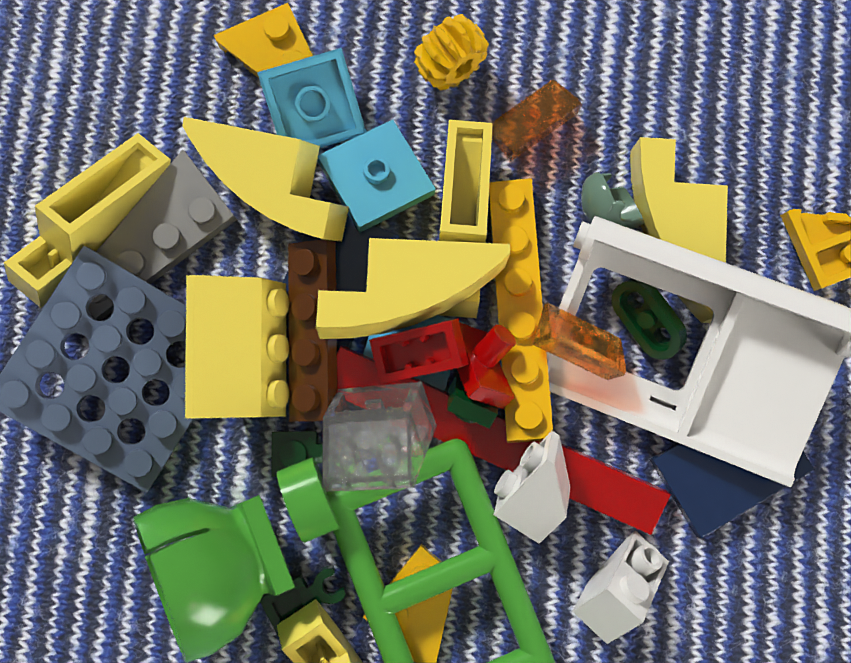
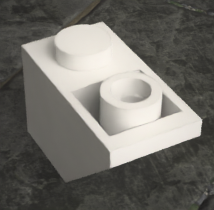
(537, 491)
(622, 589)

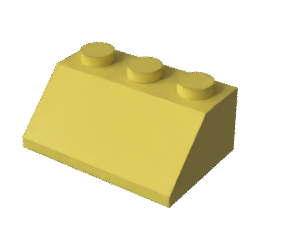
(235, 347)

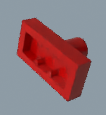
(419, 351)
(484, 375)

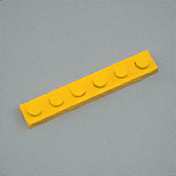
(520, 310)

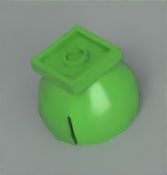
(213, 578)

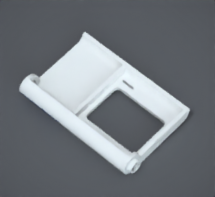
(755, 373)

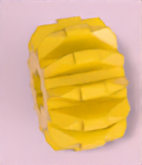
(451, 52)

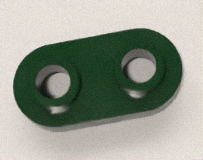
(647, 319)

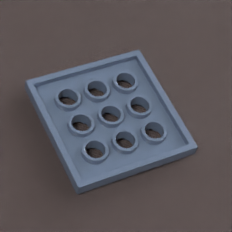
(45, 352)

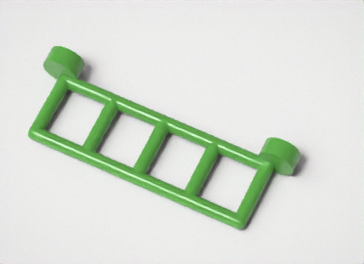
(321, 512)

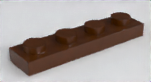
(310, 358)

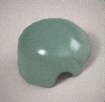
(609, 203)

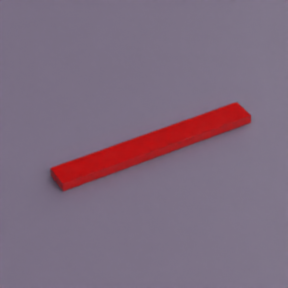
(590, 479)

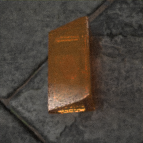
(534, 119)
(580, 343)

